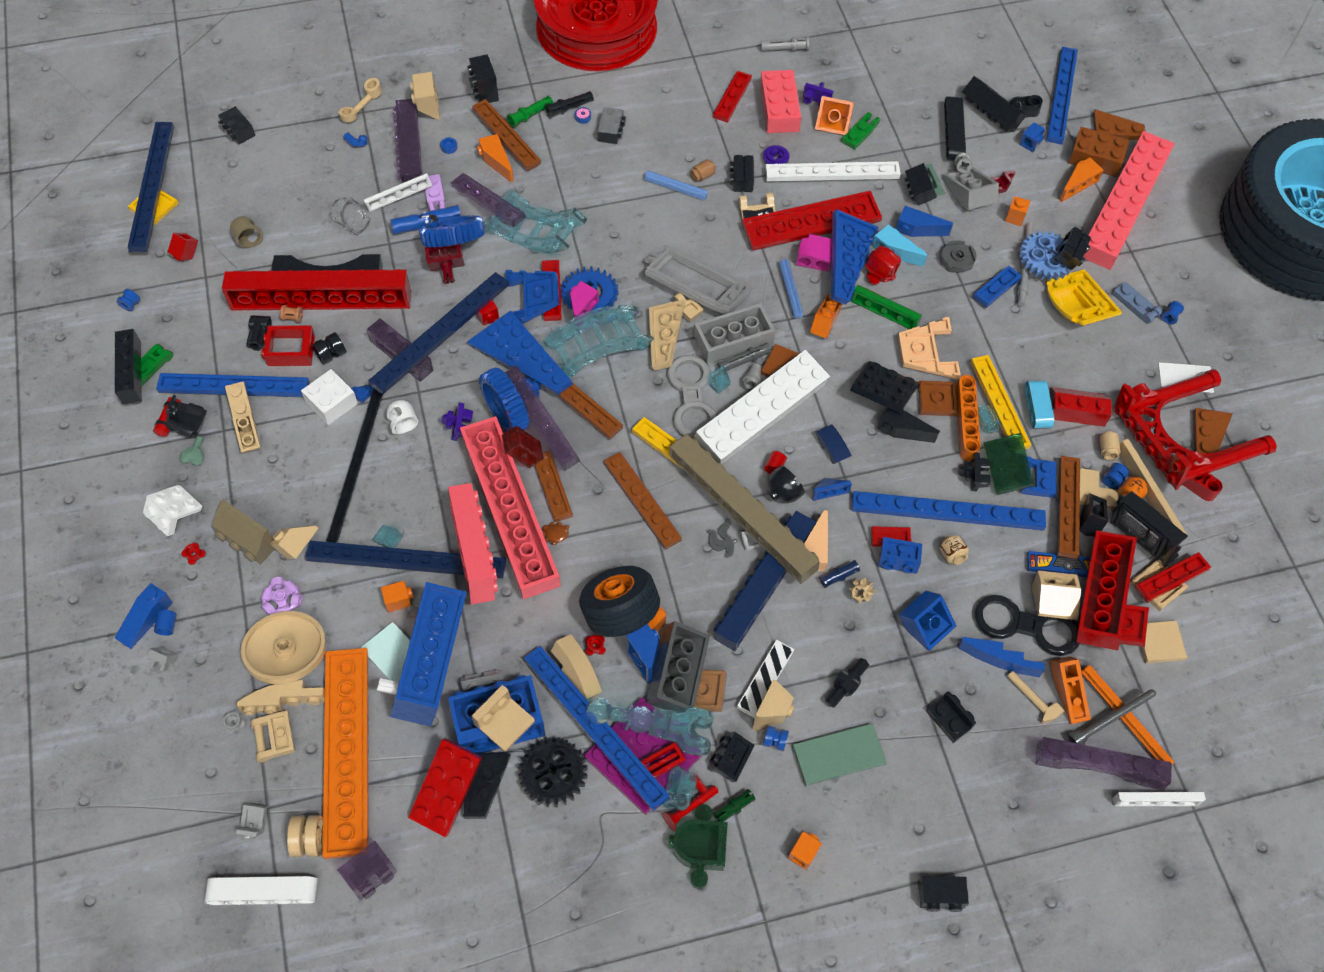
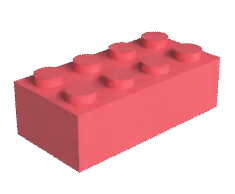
(780, 101)

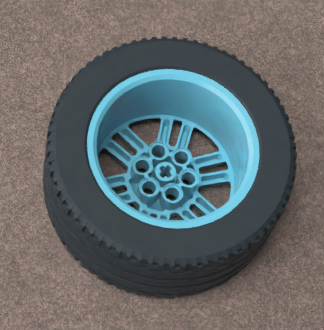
(1267, 231)

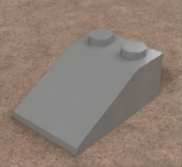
(972, 188)

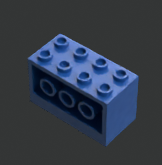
(464, 705)

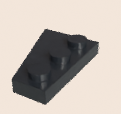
(485, 785)

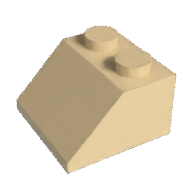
(425, 94)

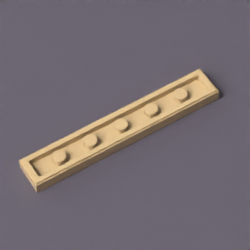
(1154, 495)

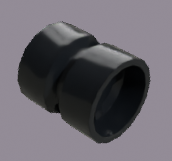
(328, 348)

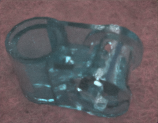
(680, 787)

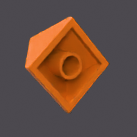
(834, 115)

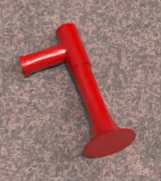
(706, 794)

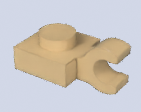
(691, 308)

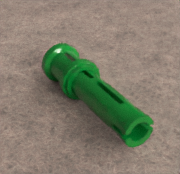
(523, 114)

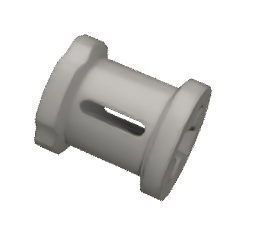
(965, 157)

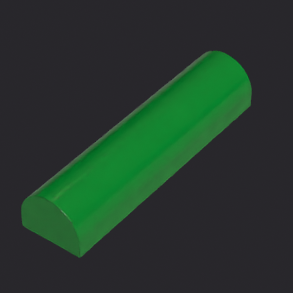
(886, 307)

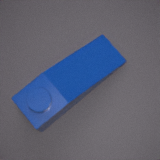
(921, 224)
(142, 615)

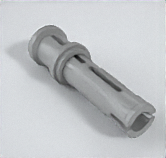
(793, 44)

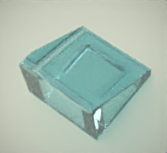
(719, 380)
(387, 537)

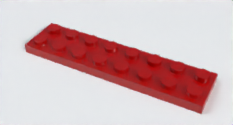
(808, 219)

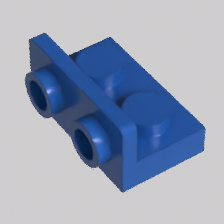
(900, 555)

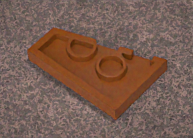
(1117, 126)
(1209, 429)

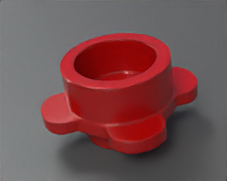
(191, 548)
(590, 641)

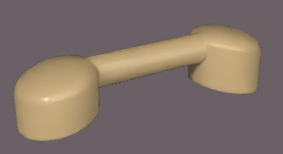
(373, 90)

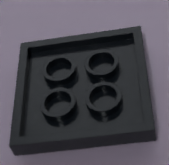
(884, 386)

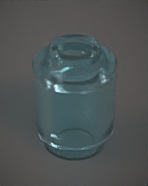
(988, 419)

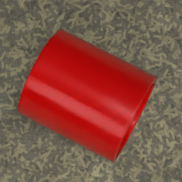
(775, 459)

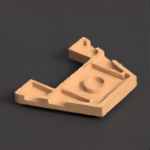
(920, 351)

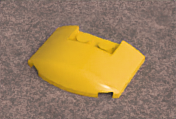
(1081, 298)

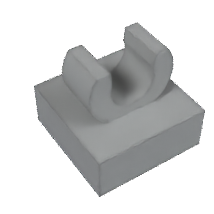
(163, 656)

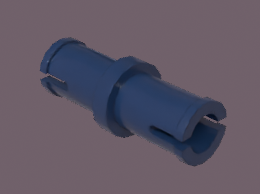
(839, 574)

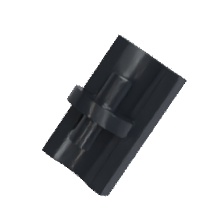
(974, 470)

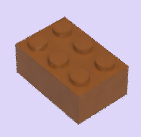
(1103, 148)

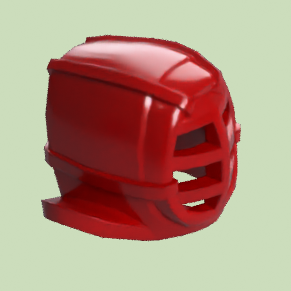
(882, 265)

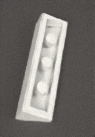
(398, 192)

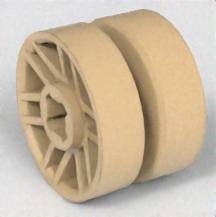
(305, 836)

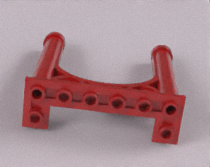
(1185, 463)

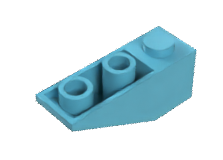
(900, 246)

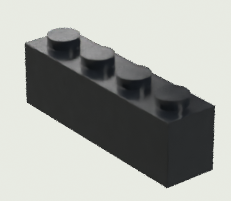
(994, 104)
(128, 366)

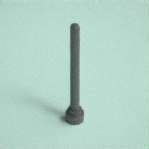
(1080, 737)

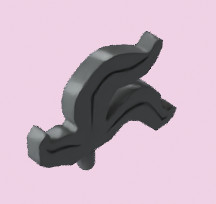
(727, 543)

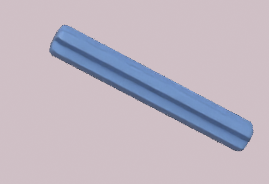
(676, 185)
(791, 289)

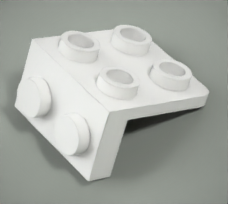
(168, 506)

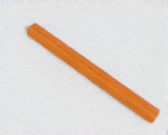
(1129, 719)

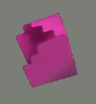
(815, 252)

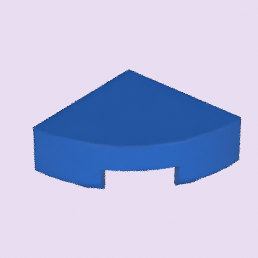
(363, 392)

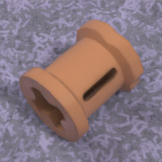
(291, 313)

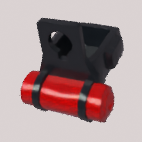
(181, 418)

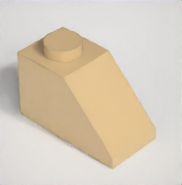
(292, 540)

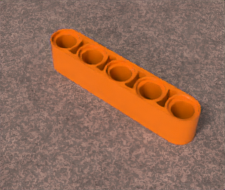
(967, 425)

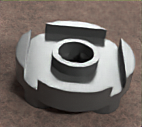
(956, 264)

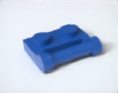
(1044, 478)

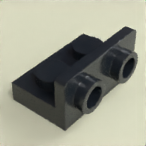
(951, 717)
(731, 756)

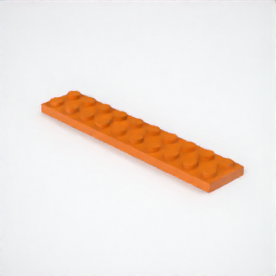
(346, 754)

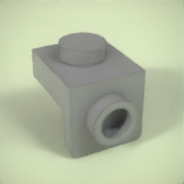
(252, 821)

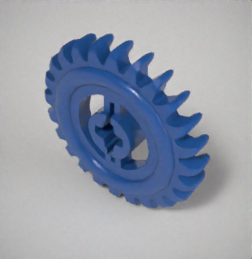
(595, 279)

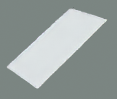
(1175, 373)

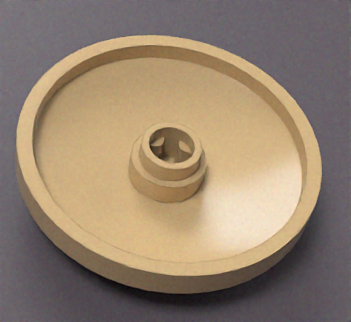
(283, 647)

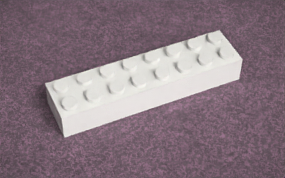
(762, 407)

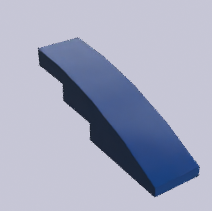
(993, 654)

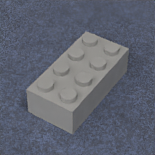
(733, 333)

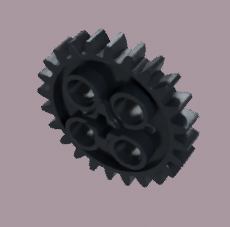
(560, 789)

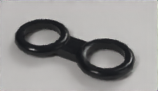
(1025, 624)

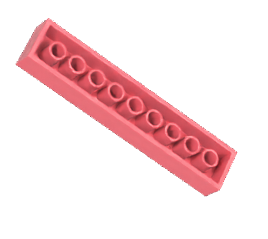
(1127, 199)
(510, 509)

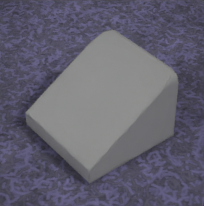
(748, 541)

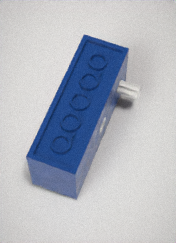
(427, 656)

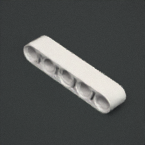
(261, 890)

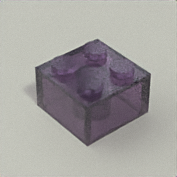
(367, 871)

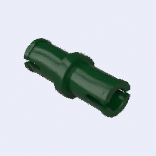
(734, 806)

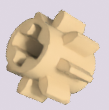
(866, 586)

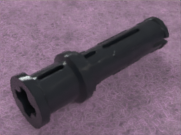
(562, 106)

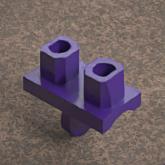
(815, 93)
(461, 414)

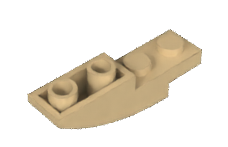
(243, 417)
(274, 697)

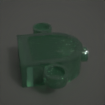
(700, 845)

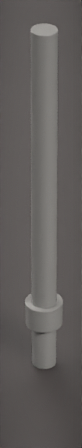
(1023, 288)

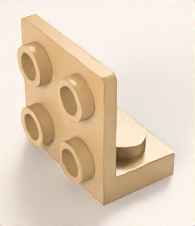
(502, 719)

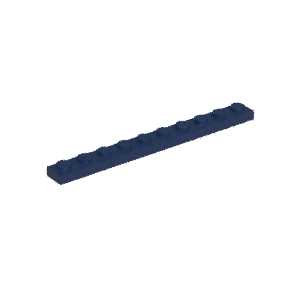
(150, 187)
(438, 333)
(392, 558)

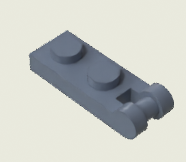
(1137, 303)

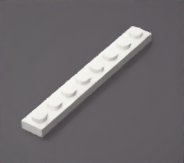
(832, 171)

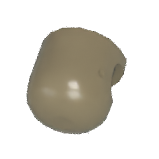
(243, 227)

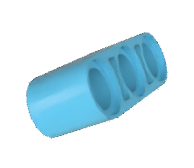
(1039, 404)

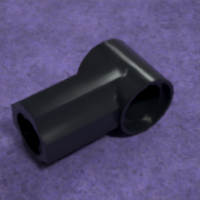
(258, 326)

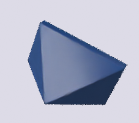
(830, 488)

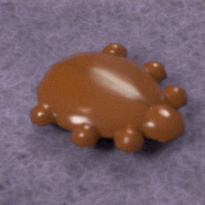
(555, 532)

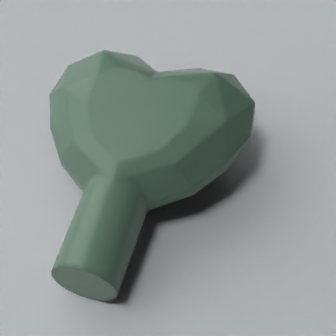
(194, 453)

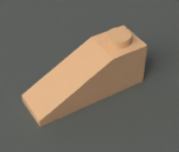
(818, 540)

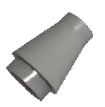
(753, 377)

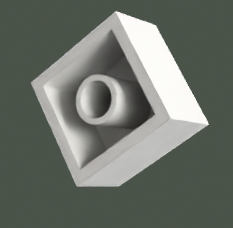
(329, 397)

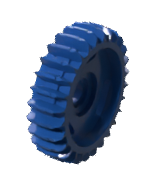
(452, 231)
(503, 399)

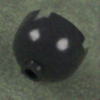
(783, 486)

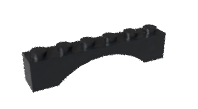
(363, 262)

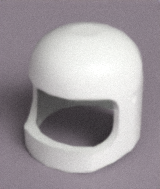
(402, 417)

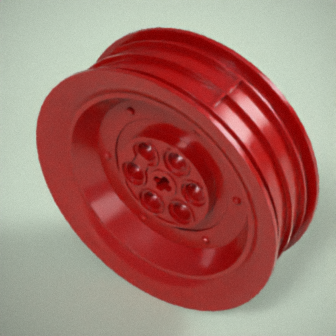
(596, 32)

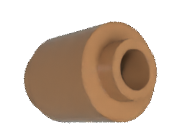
(702, 170)

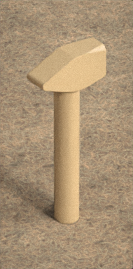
(1050, 713)

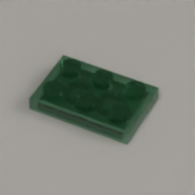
(1009, 464)

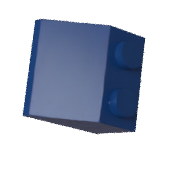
(928, 619)
(643, 650)

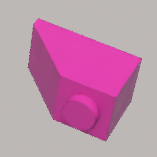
(583, 298)

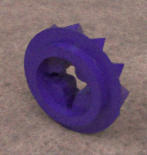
(773, 151)

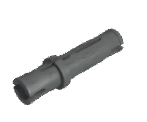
(750, 355)

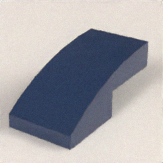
(834, 443)

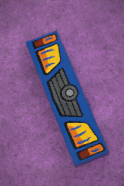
(1052, 563)

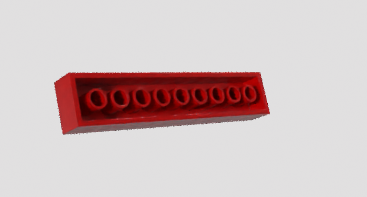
(317, 289)

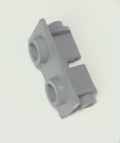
(472, 681)

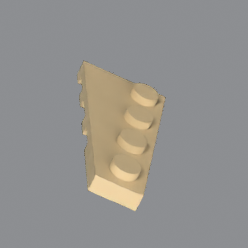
(665, 327)

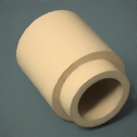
(1110, 445)

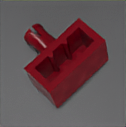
(445, 259)

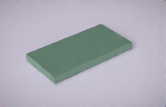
(839, 754)

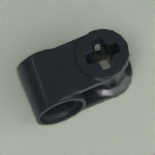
(1028, 105)

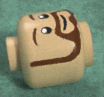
(954, 549)

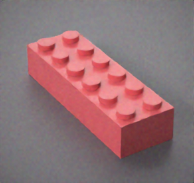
(473, 543)

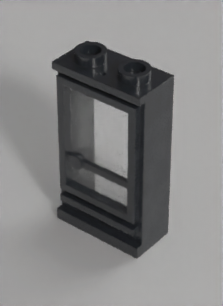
(1150, 527)

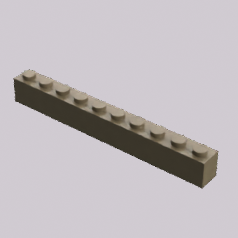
(745, 508)

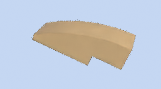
(576, 666)

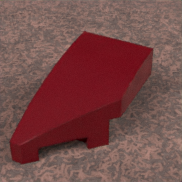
(1004, 180)

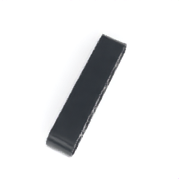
(954, 127)

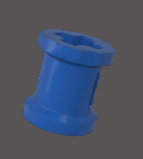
(1171, 315)

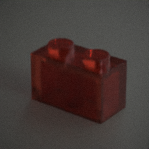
(522, 447)

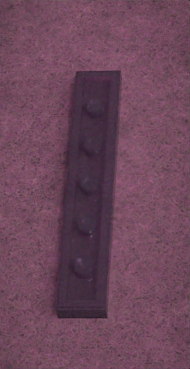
(488, 200)

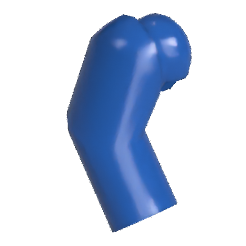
(356, 142)

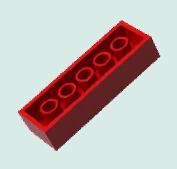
(1107, 590)

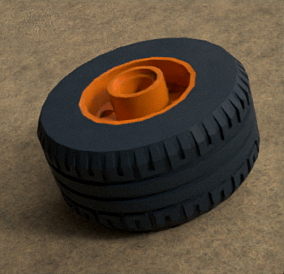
(619, 601)

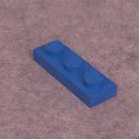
(997, 286)

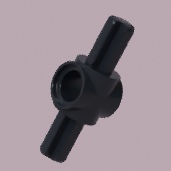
(847, 682)

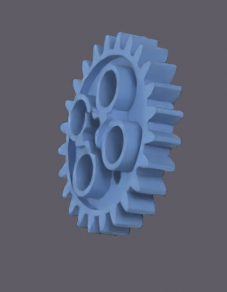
(1039, 255)

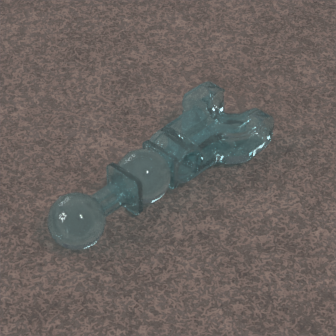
(659, 723)

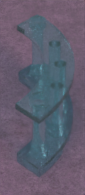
(552, 243)
(592, 320)

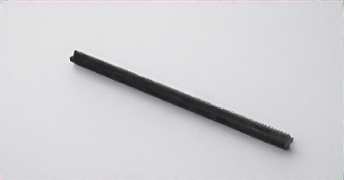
(354, 468)

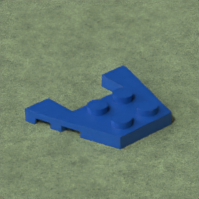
(539, 290)

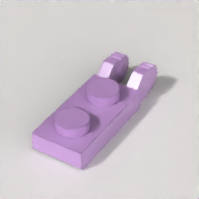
(435, 193)

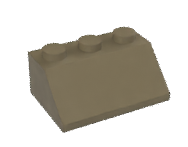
(242, 533)

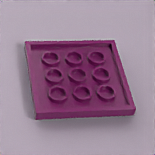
(642, 747)

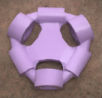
(280, 596)

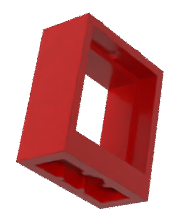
(301, 358)

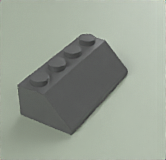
(678, 668)

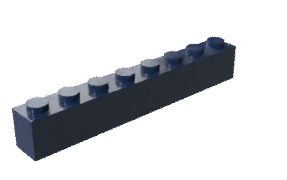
(758, 589)

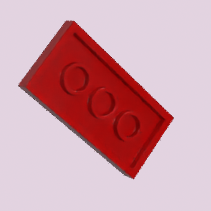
(445, 787)

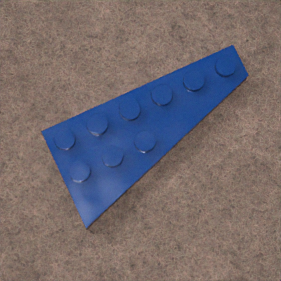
(849, 252)
(514, 345)

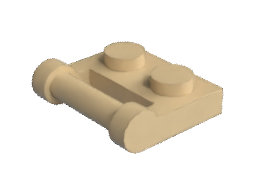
(279, 733)

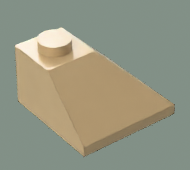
(774, 707)

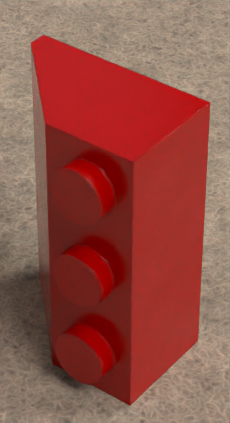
(1080, 406)

